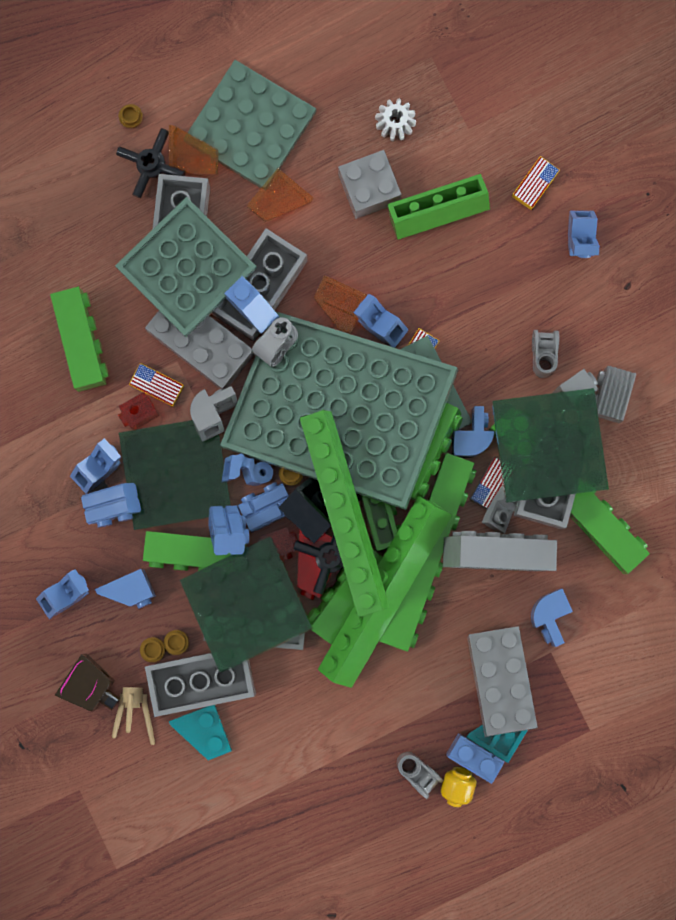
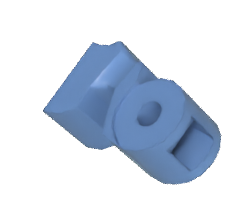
(253, 473)

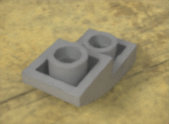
(499, 513)

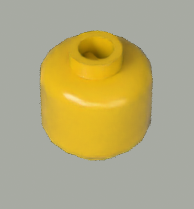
(458, 786)

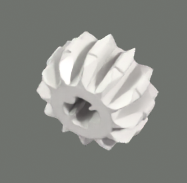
(395, 110)

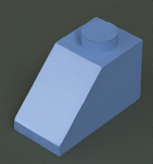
(251, 304)
(129, 590)

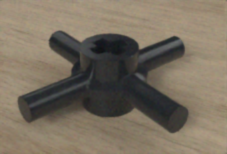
(150, 156)
(319, 554)

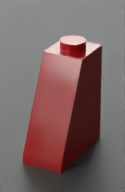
(308, 569)

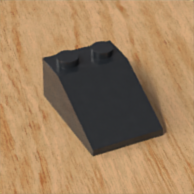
(308, 510)

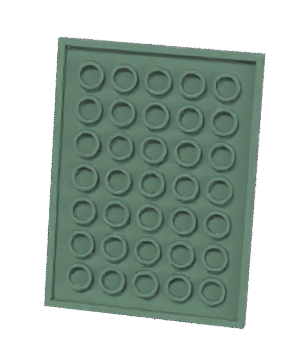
(379, 398)

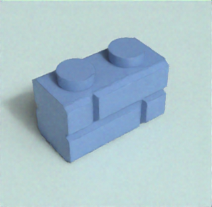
(110, 504)
(263, 509)
(227, 530)
(475, 758)

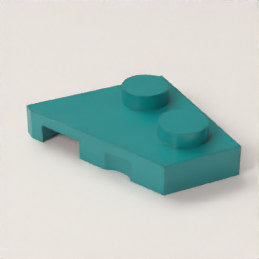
(203, 731)
(499, 745)

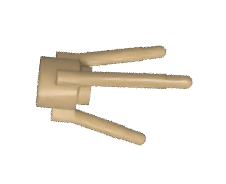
(131, 699)

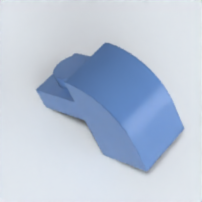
(582, 234)
(380, 322)
(473, 443)
(96, 467)
(63, 594)
(546, 611)

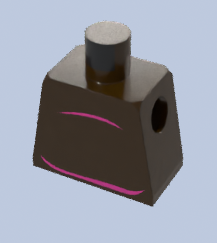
(88, 686)

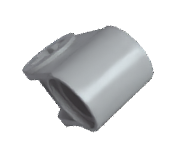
(273, 343)
(545, 347)
(421, 777)

